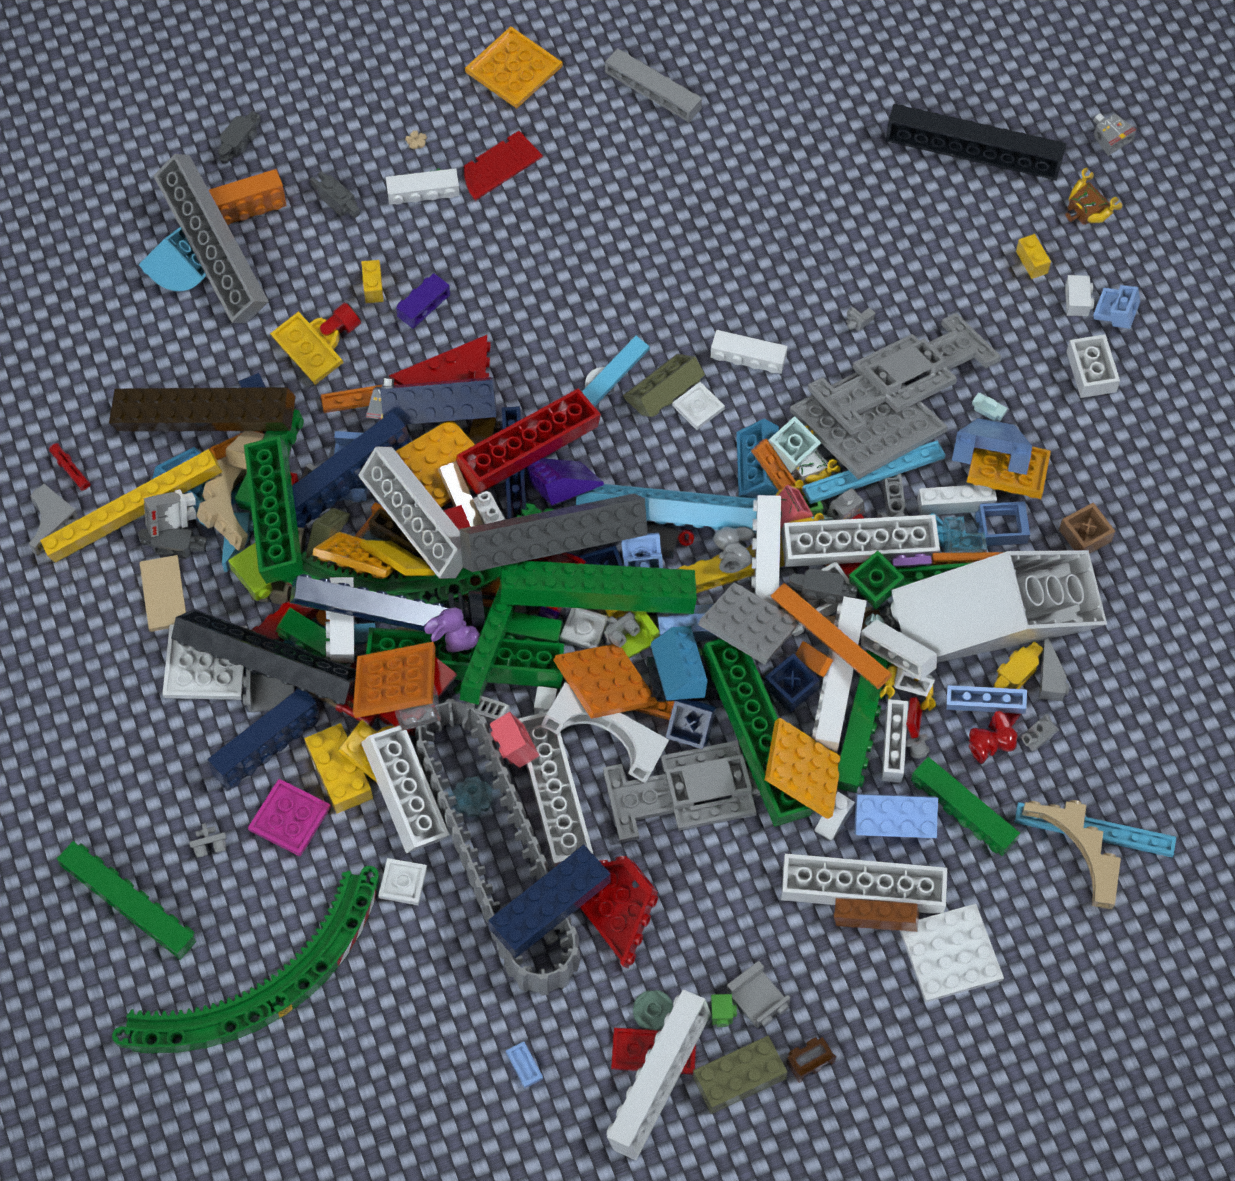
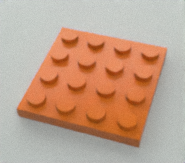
(394, 679)
(604, 680)

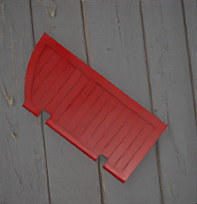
(499, 164)

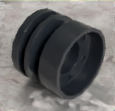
(471, 608)

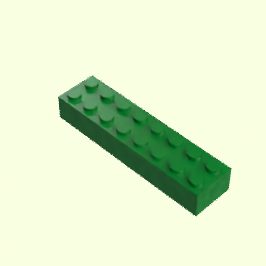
(273, 509)

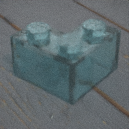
(958, 541)

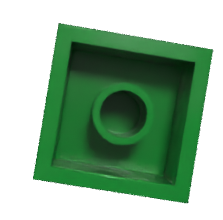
(876, 579)

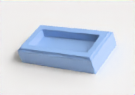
(524, 1064)

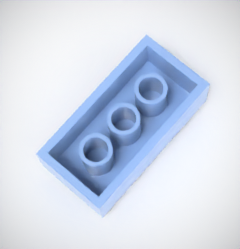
(896, 815)

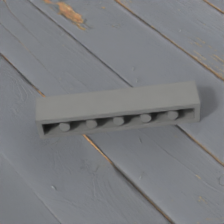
(653, 85)

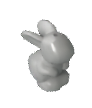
(734, 553)

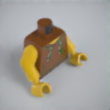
(1088, 203)

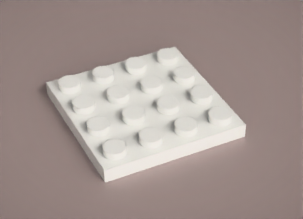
(199, 674)
(952, 953)

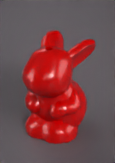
(986, 742)

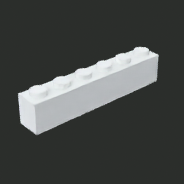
(766, 546)

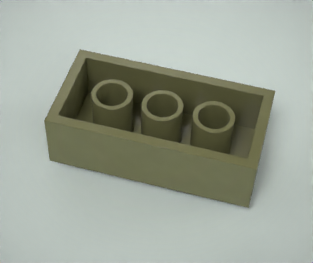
(739, 1074)

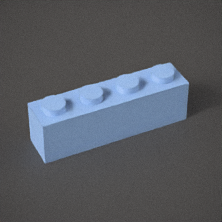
(986, 699)

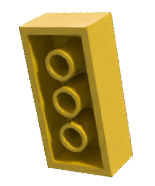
(341, 778)

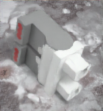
(487, 508)
(168, 511)

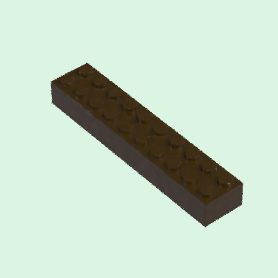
(202, 409)

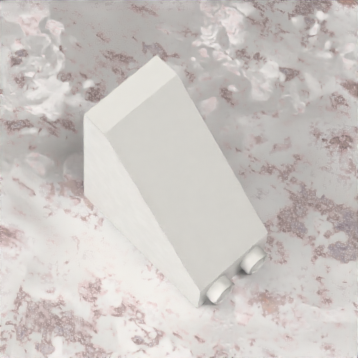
(1001, 603)

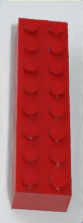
(527, 441)

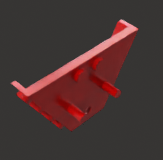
(459, 363)
(622, 910)

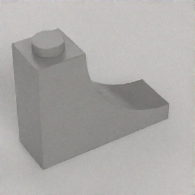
(54, 515)

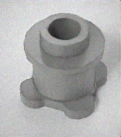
(918, 746)

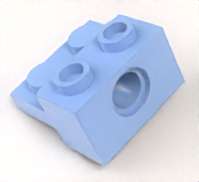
(1118, 306)
(642, 551)

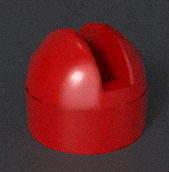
(690, 538)

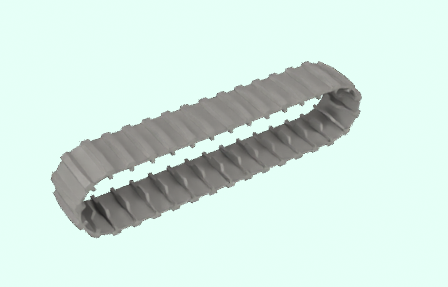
(465, 714)

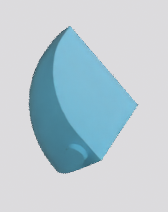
(174, 263)

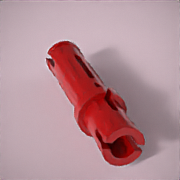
(64, 460)

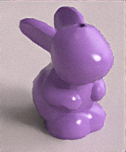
(458, 635)

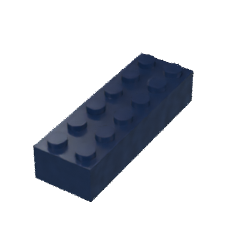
(440, 400)
(264, 739)
(549, 901)

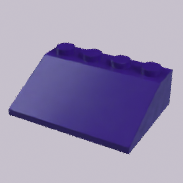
(561, 479)

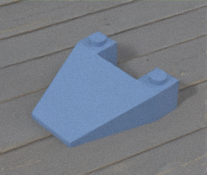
(994, 437)

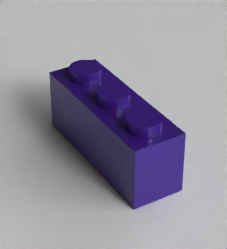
(423, 300)

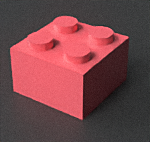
(513, 740)

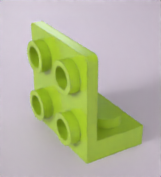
(643, 639)

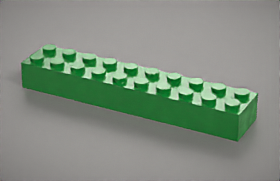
(598, 587)
(516, 663)
(752, 722)

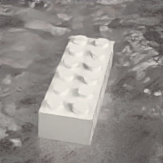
(405, 788)

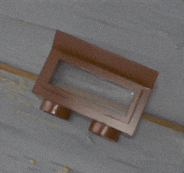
(810, 1058)

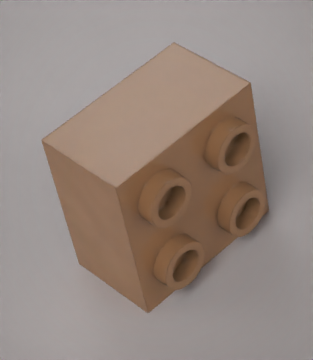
(1087, 529)

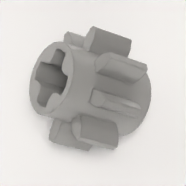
(889, 619)

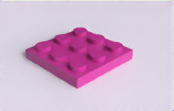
(289, 817)

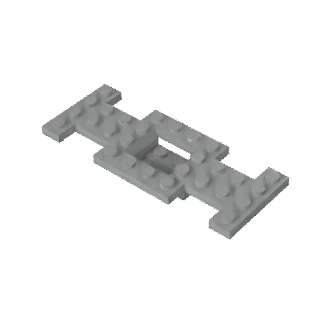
(897, 363)
(686, 779)

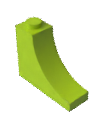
(246, 569)

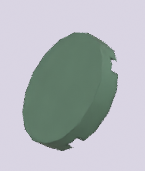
(651, 1009)

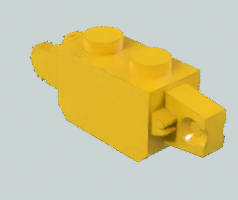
(1019, 668)

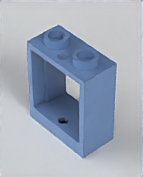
(1003, 509)

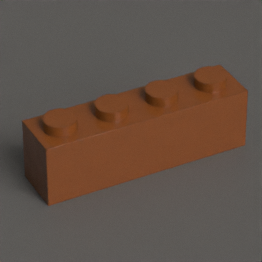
(876, 914)

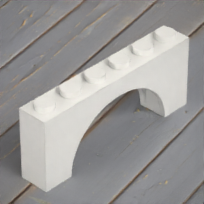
(641, 743)

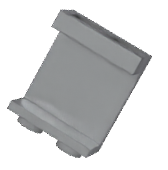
(264, 692)
(757, 996)

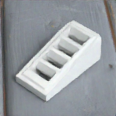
(496, 705)

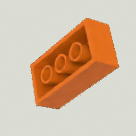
(249, 196)

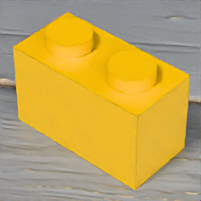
(1033, 256)
(372, 281)

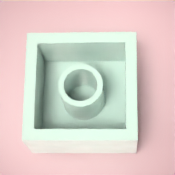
(794, 444)

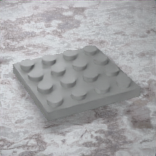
(749, 623)

